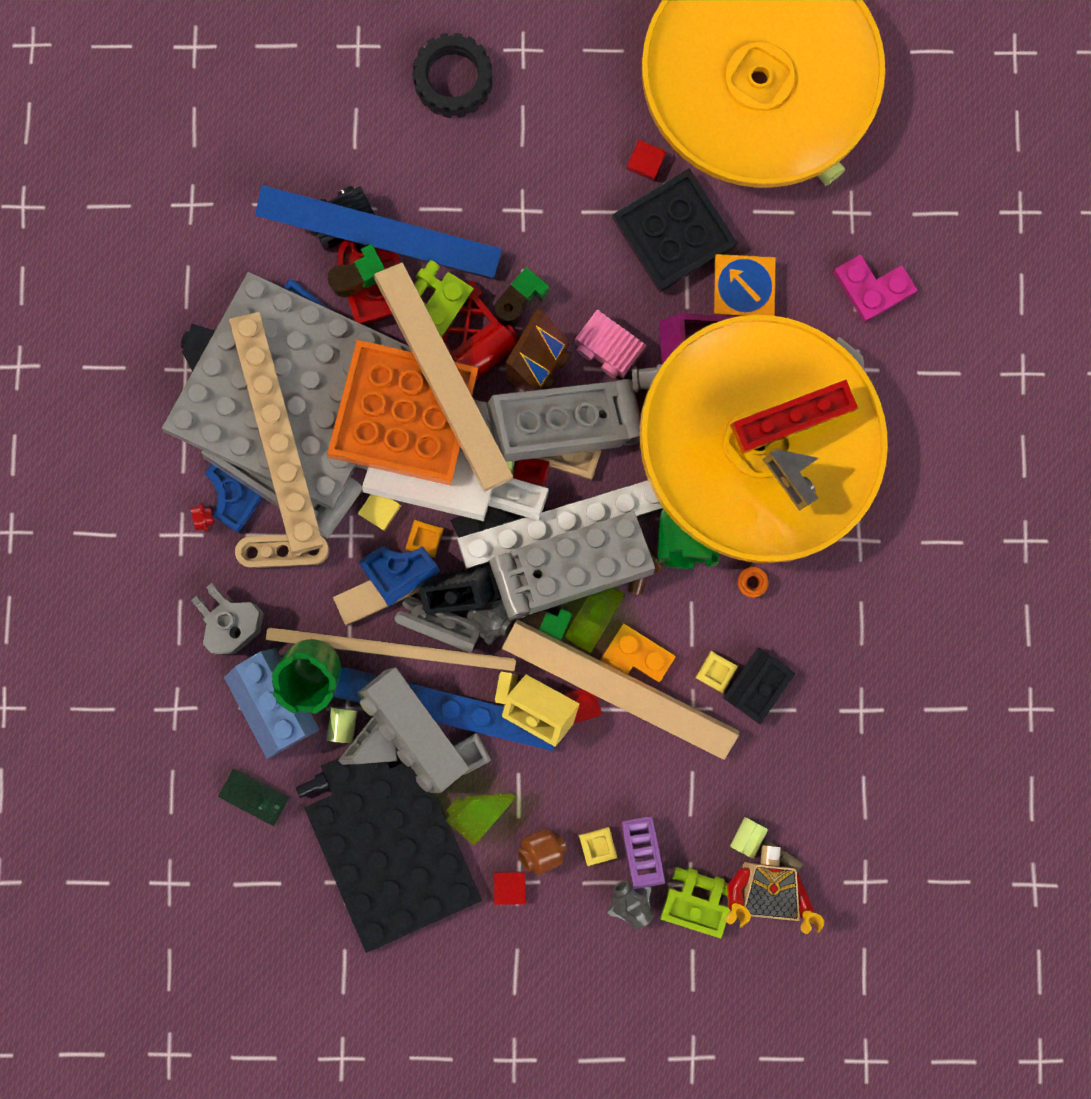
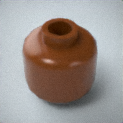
(542, 851)

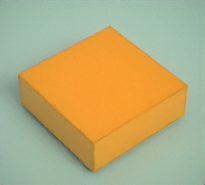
(425, 536)

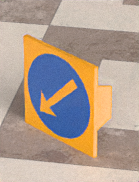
(744, 285)

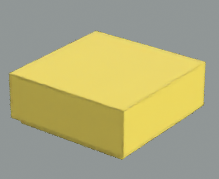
(379, 511)
(716, 672)
(505, 685)
(598, 846)

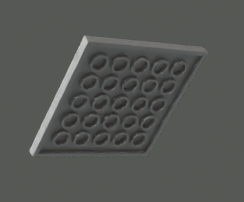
(311, 361)

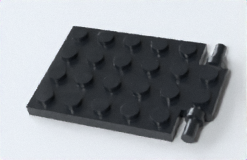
(388, 849)

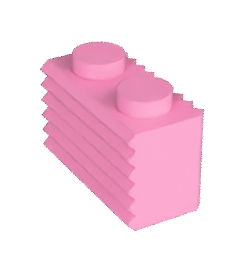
(609, 345)

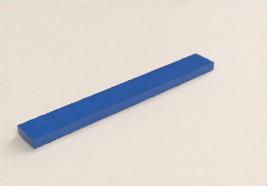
(378, 231)

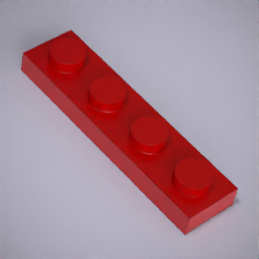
(793, 416)

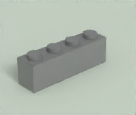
(412, 731)

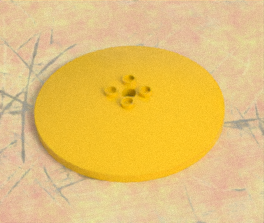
(813, 110)
(732, 497)

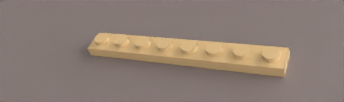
(276, 433)

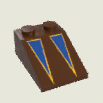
(537, 354)

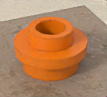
(761, 577)

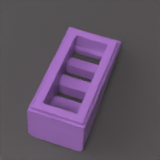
(641, 832)

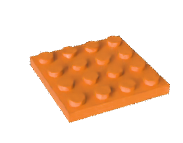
(393, 418)

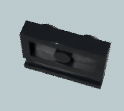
(758, 685)

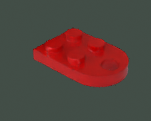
(368, 304)

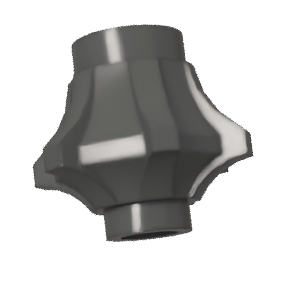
(491, 621)
(631, 904)

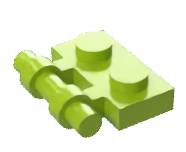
(448, 296)
(695, 912)

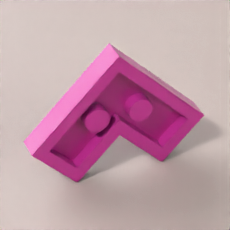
(870, 295)

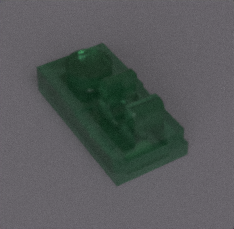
(253, 797)

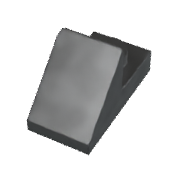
(786, 469)

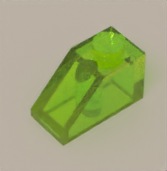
(594, 618)
(477, 813)

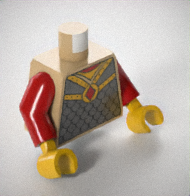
(770, 892)

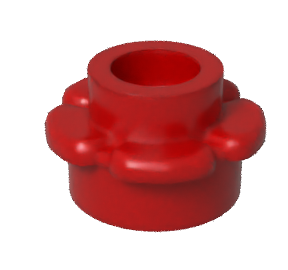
(202, 517)

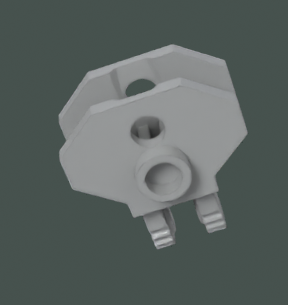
(226, 620)

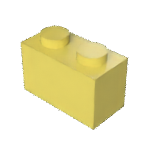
(540, 710)

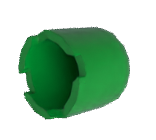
(679, 548)
(307, 676)

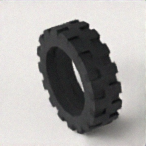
(452, 45)

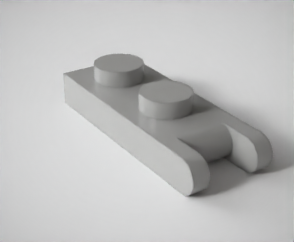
(440, 626)

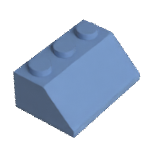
(270, 722)

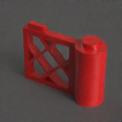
(486, 345)

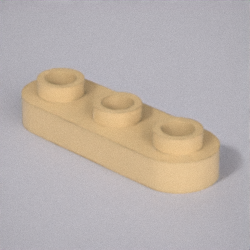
(268, 553)

